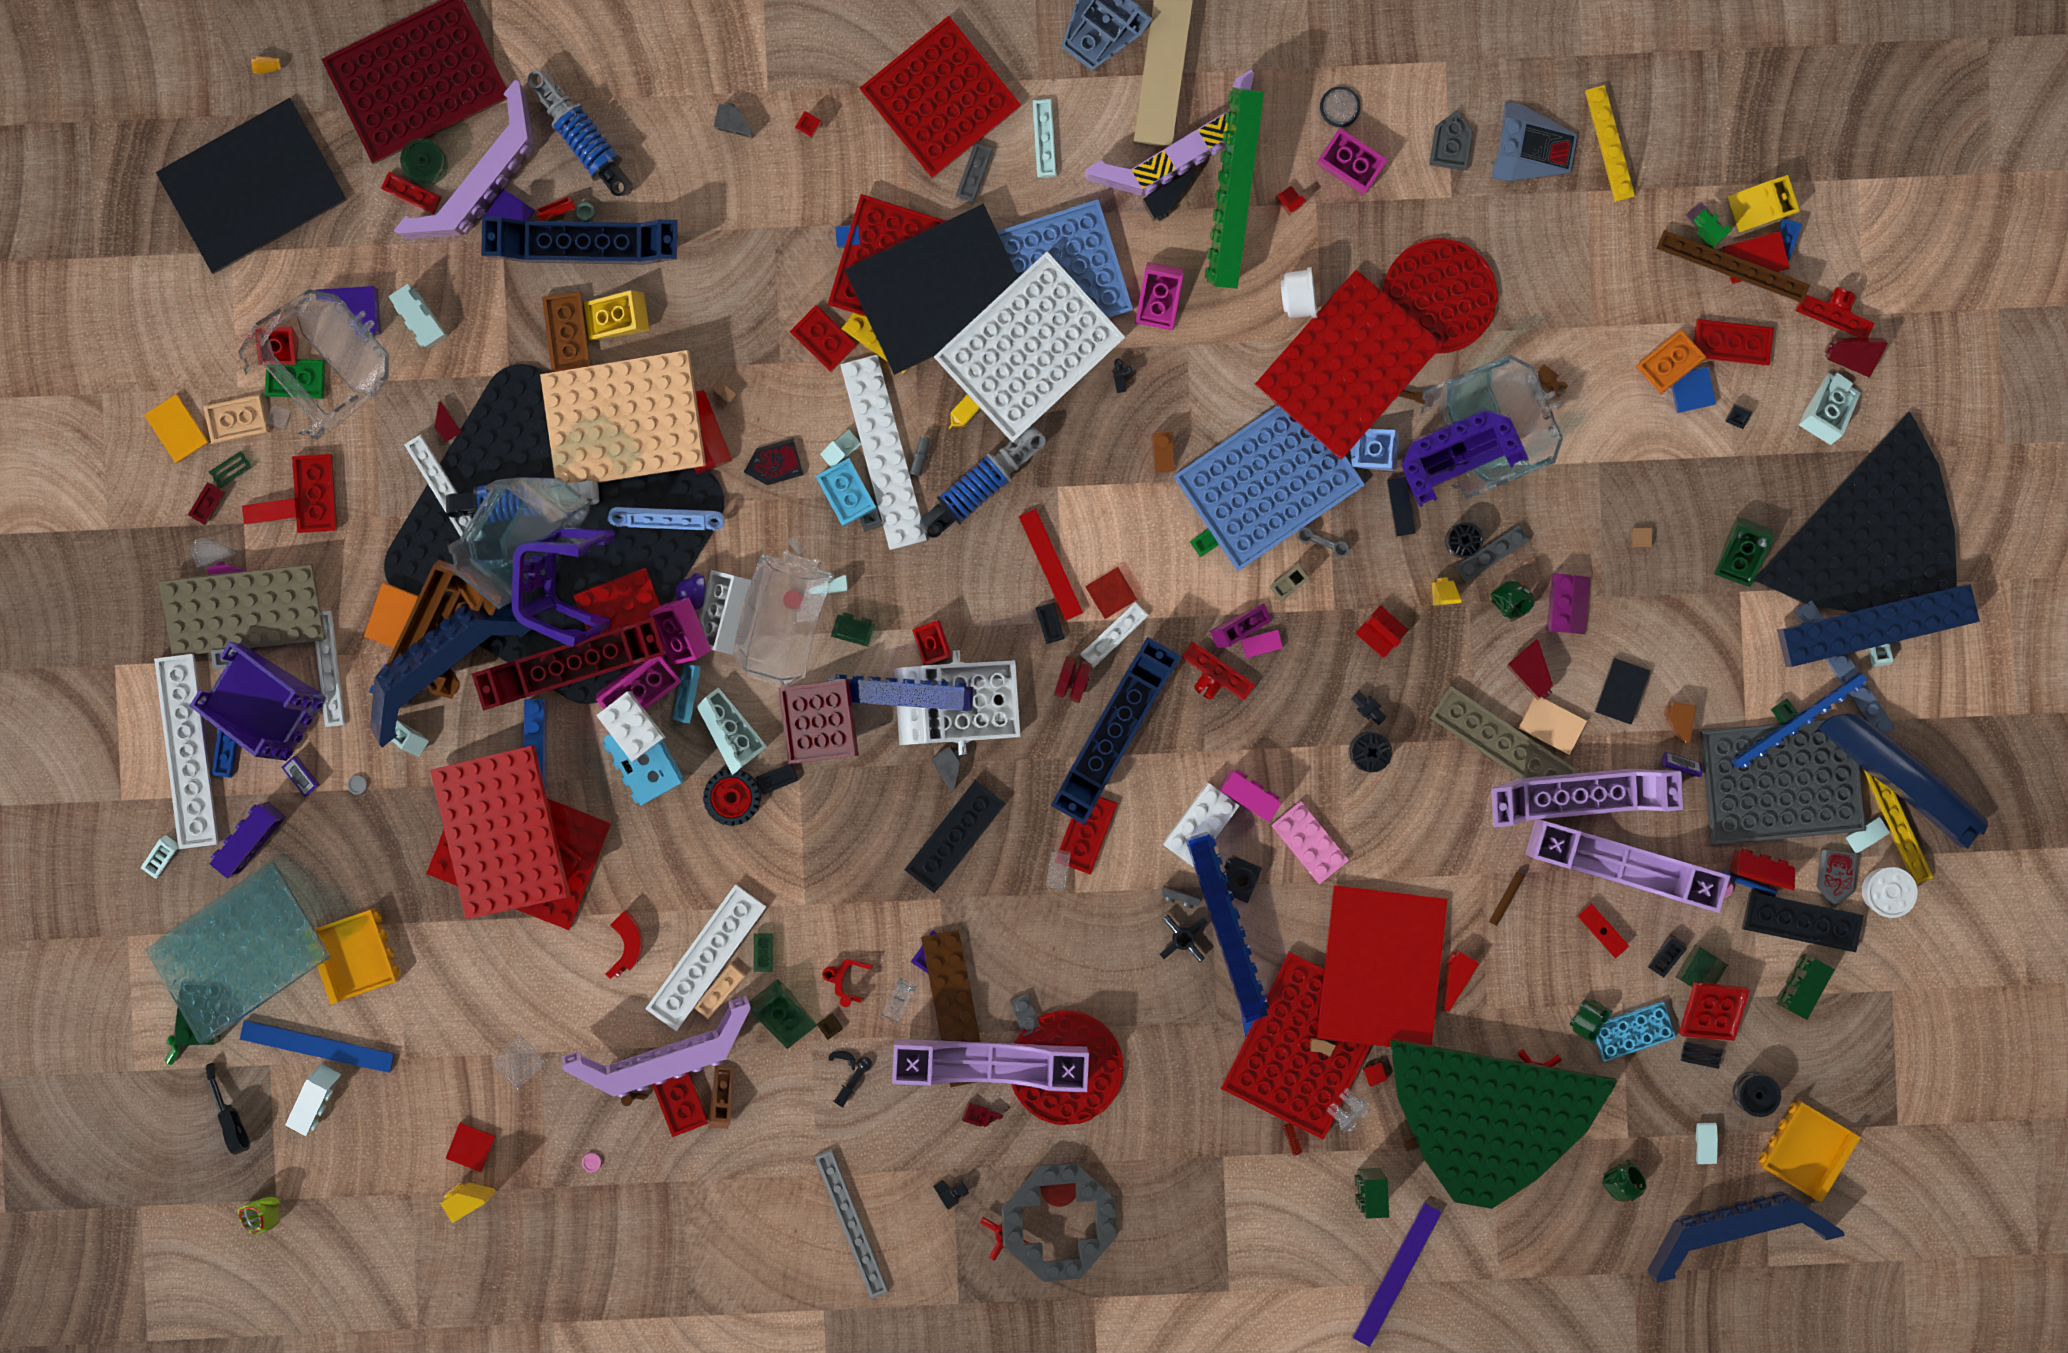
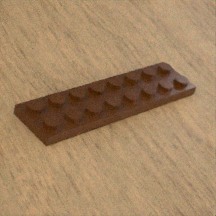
(950, 988)

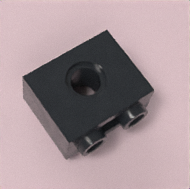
(1237, 867)

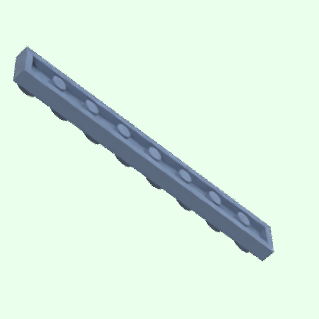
(1844, 670)

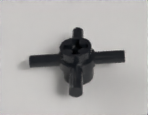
(1177, 931)

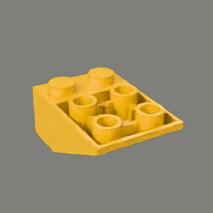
(1763, 204)

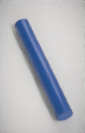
(1751, 884)

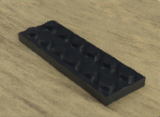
(954, 836)
(1802, 922)

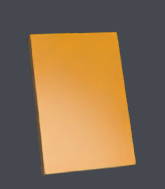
(176, 428)

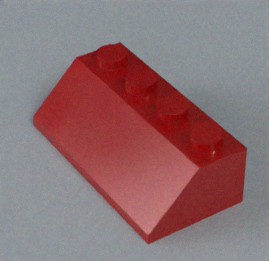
(714, 445)

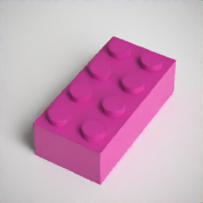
(645, 680)

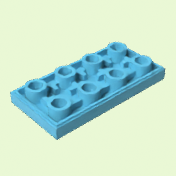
(1635, 1031)

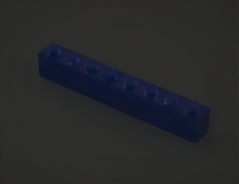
(909, 693)

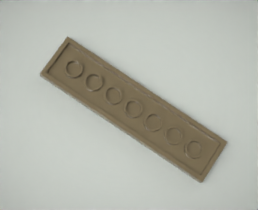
(1496, 737)

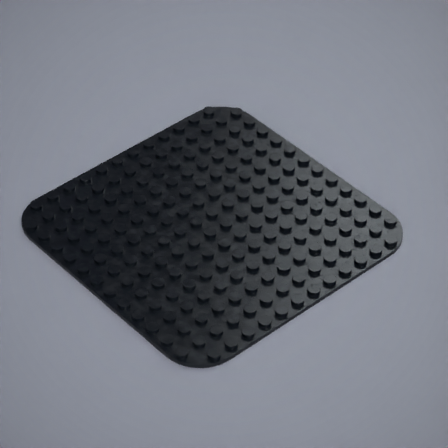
(510, 439)

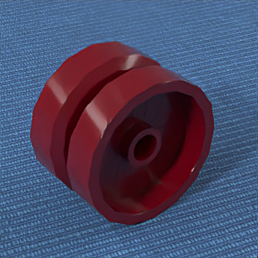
(1073, 679)

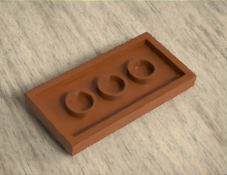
(566, 331)

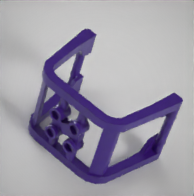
(550, 600)

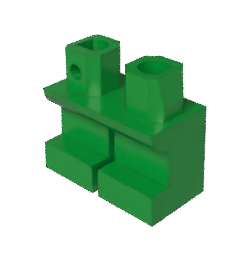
(1709, 228)

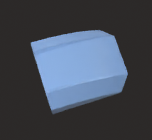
(1376, 450)

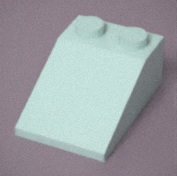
(1827, 413)

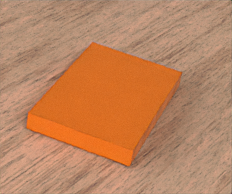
(1671, 362)
(389, 614)

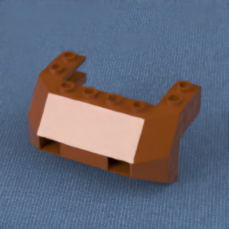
(438, 601)

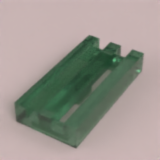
(216, 478)

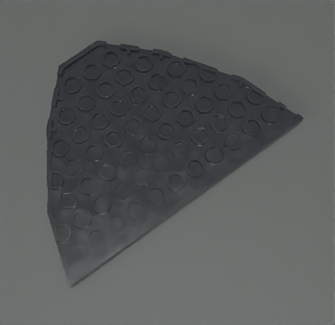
(1876, 535)

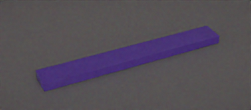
(1396, 1274)

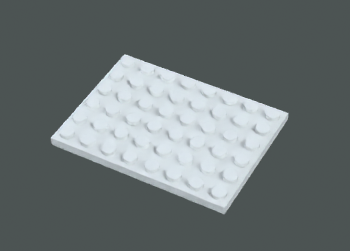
(1029, 347)

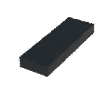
(1401, 506)

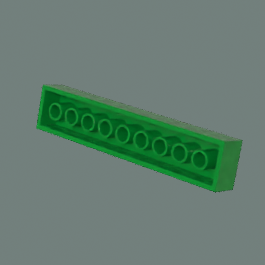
(1234, 187)

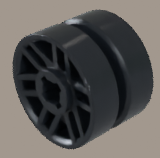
(1472, 536)

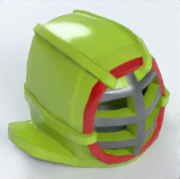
(260, 1215)

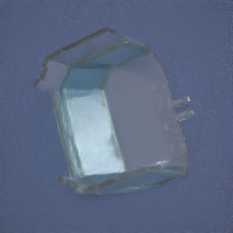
(1509, 389)
(508, 517)

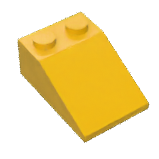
(616, 315)

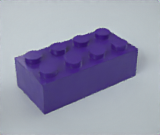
(247, 840)

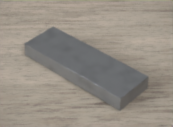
(974, 172)

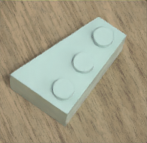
(418, 316)
(313, 1099)

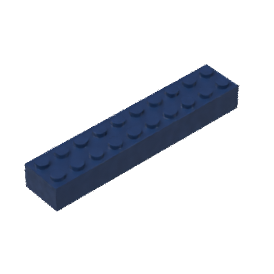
(1878, 625)

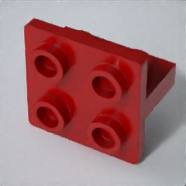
(1382, 631)

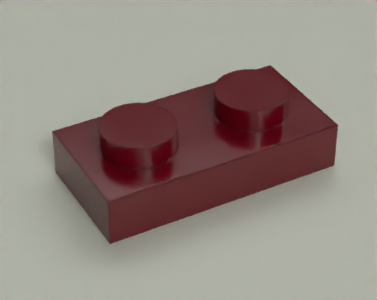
(206, 503)

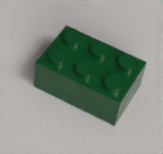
(1805, 986)
(1372, 1193)

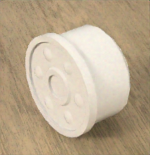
(1299, 294)
(1890, 891)

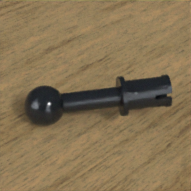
(864, 1064)

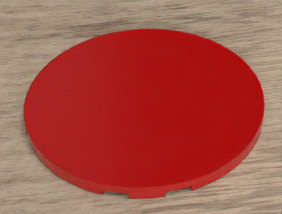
(1444, 290)
(1104, 1068)

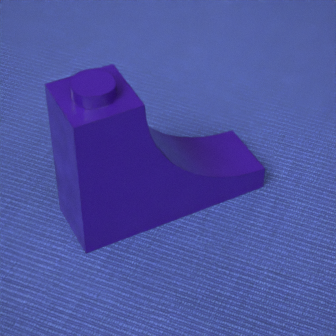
(358, 300)

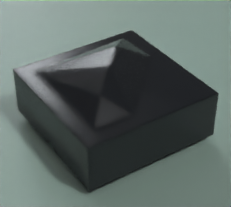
(1738, 416)

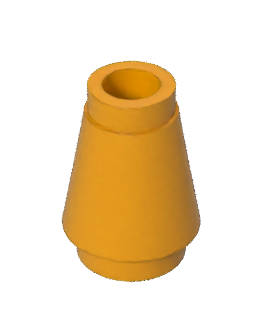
(264, 65)

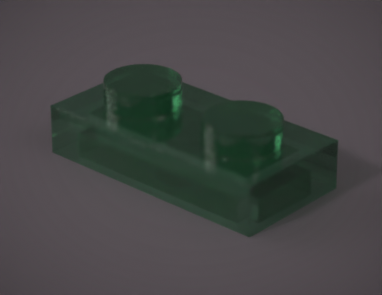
(763, 952)

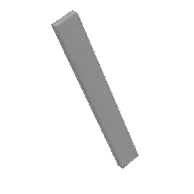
(851, 1223)

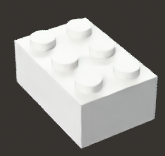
(631, 726)

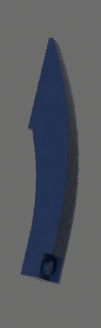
(1906, 777)

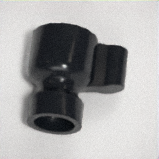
(949, 1195)

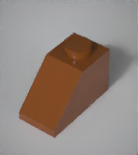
(1163, 452)
(1680, 719)

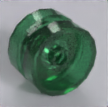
(413, 163)

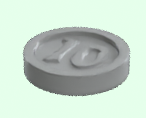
(357, 784)

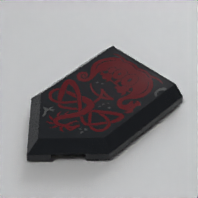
(775, 463)

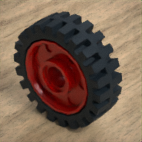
(729, 812)

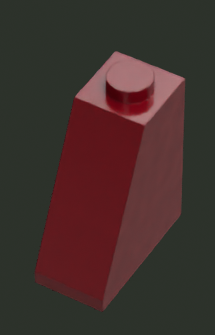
(1856, 353)
(1532, 671)

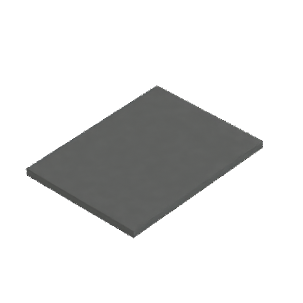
(1788, 793)

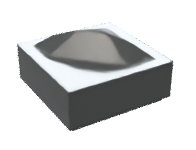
(871, 521)

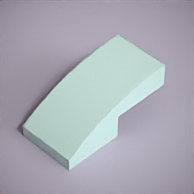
(1874, 832)
(1706, 1143)

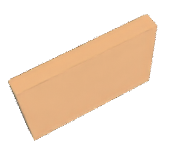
(236, 419)
(1552, 725)

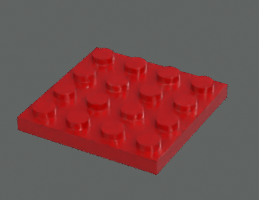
(621, 600)

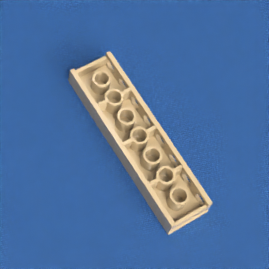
(1163, 72)

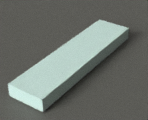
(1044, 138)

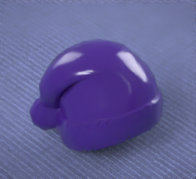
(692, 588)

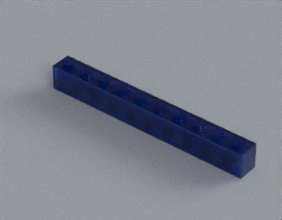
(1226, 926)

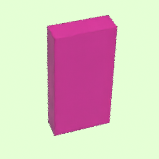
(1261, 644)

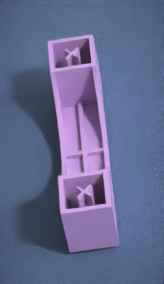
(1627, 865)
(1020, 1064)

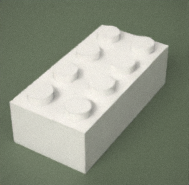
(1207, 813)

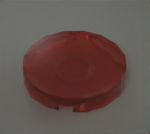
(1059, 1195)

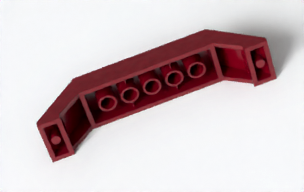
(568, 664)

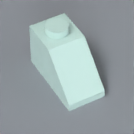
(409, 739)

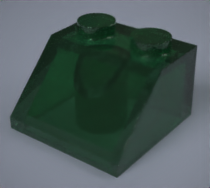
(853, 630)
(1701, 967)

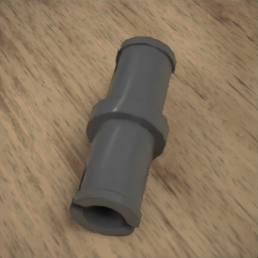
(920, 456)

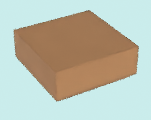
(1641, 537)

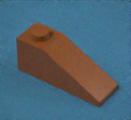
(721, 1097)

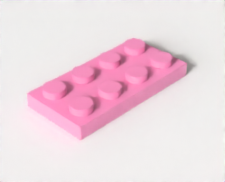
(1309, 842)

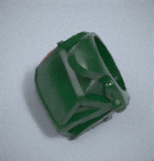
(1511, 600)
(1621, 1179)

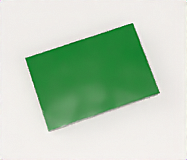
(306, 372)

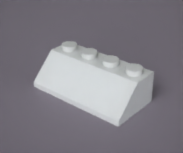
(723, 610)

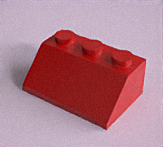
(1763, 869)

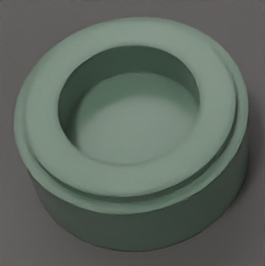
(585, 211)

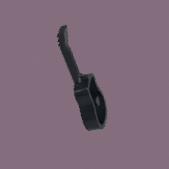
(232, 1128)

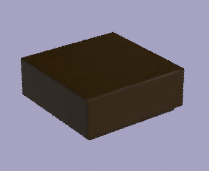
(830, 1026)

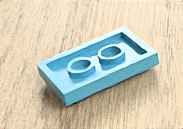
(846, 492)

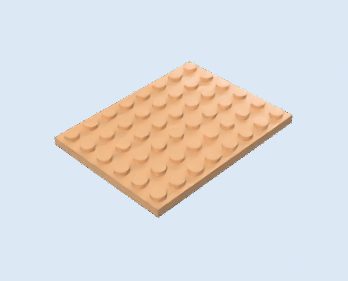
(623, 419)

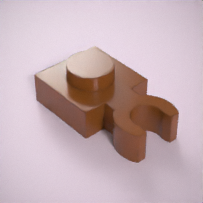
(1548, 380)

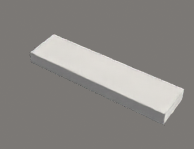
(1114, 634)

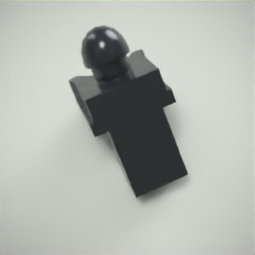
(1119, 373)

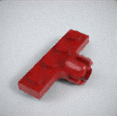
(1837, 313)
(1215, 674)

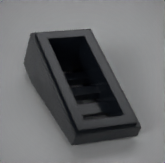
(1662, 952)

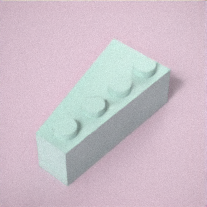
(730, 731)

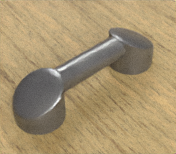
(1340, 548)

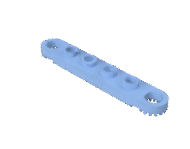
(666, 518)

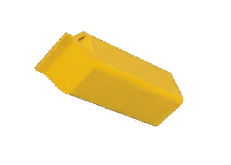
(963, 412)

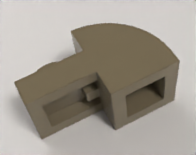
(1289, 582)

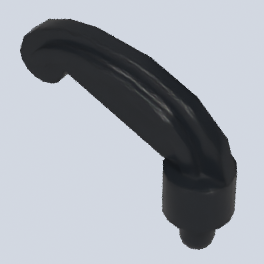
(845, 1055)

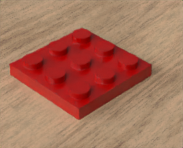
(1714, 1011)

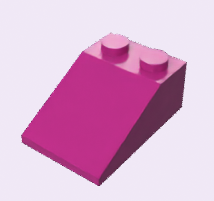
(1159, 296)

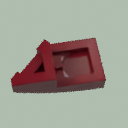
(445, 423)
(979, 1115)

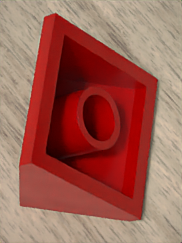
(285, 345)
(932, 642)

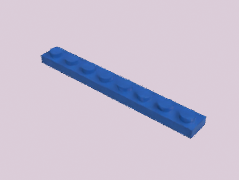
(1806, 716)

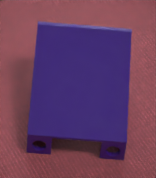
(259, 704)

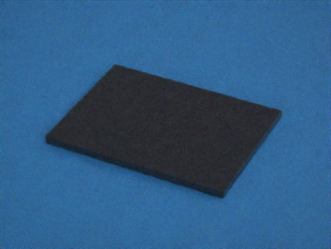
(251, 186)
(932, 286)

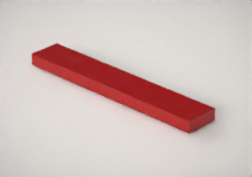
(1050, 564)

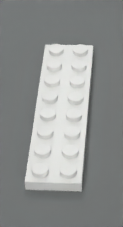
(706, 957)

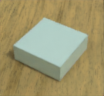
(1840, 384)

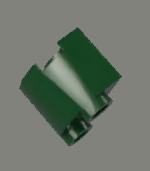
(1590, 1019)

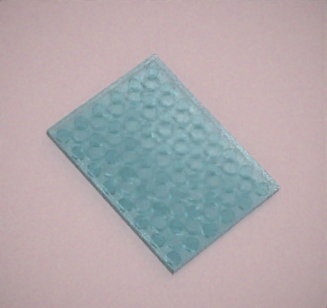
(237, 953)

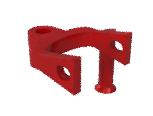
(838, 976)

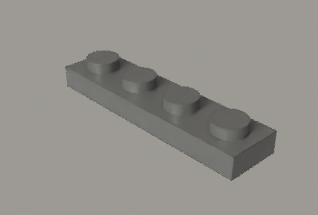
(1491, 553)

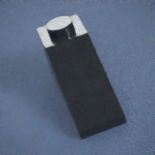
(1163, 200)

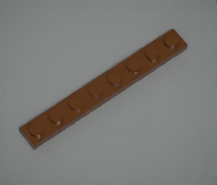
(1733, 266)

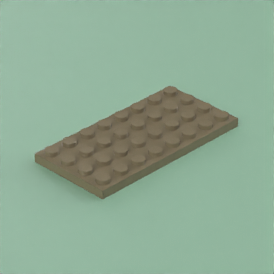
(242, 608)

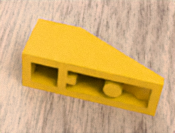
(1445, 592)

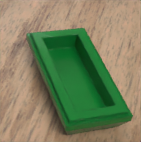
(1204, 543)

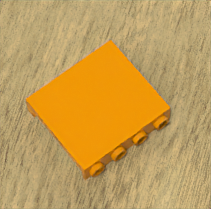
(358, 956)
(1808, 1150)

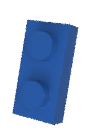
(1789, 232)

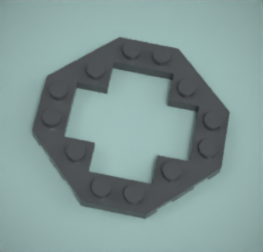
(1088, 1248)

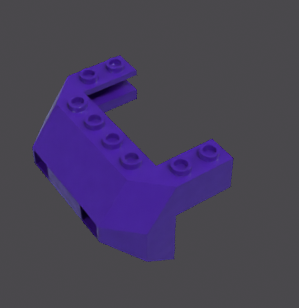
(1459, 449)

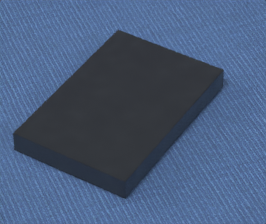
(1622, 691)

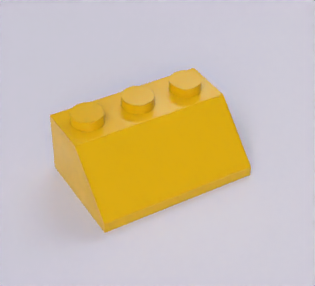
(465, 1199)

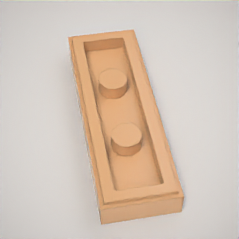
(719, 991)

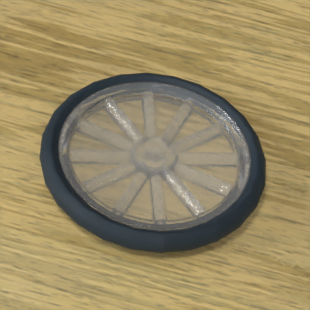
(1340, 106)

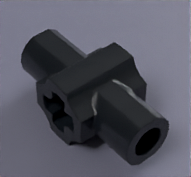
(1368, 707)

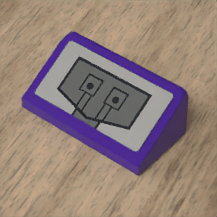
(1682, 764)
(300, 776)

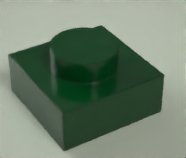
(1784, 711)

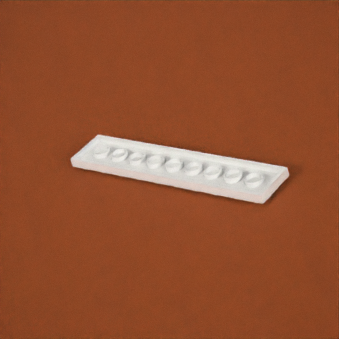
(883, 452)
(186, 752)

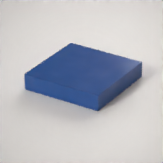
(1694, 391)

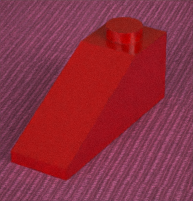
(1457, 976)

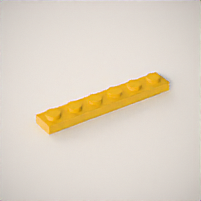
(1609, 143)

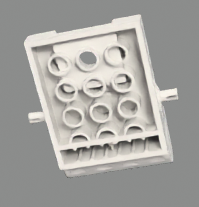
(982, 723)

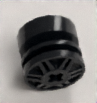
(1359, 749)

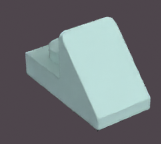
(840, 449)

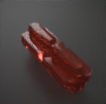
(1293, 1141)

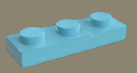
(686, 693)

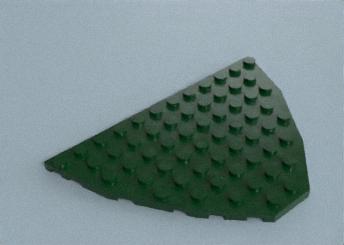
(1491, 1120)

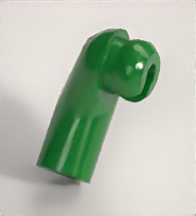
(174, 1051)

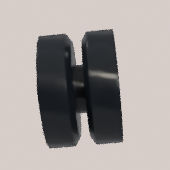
(1745, 1094)

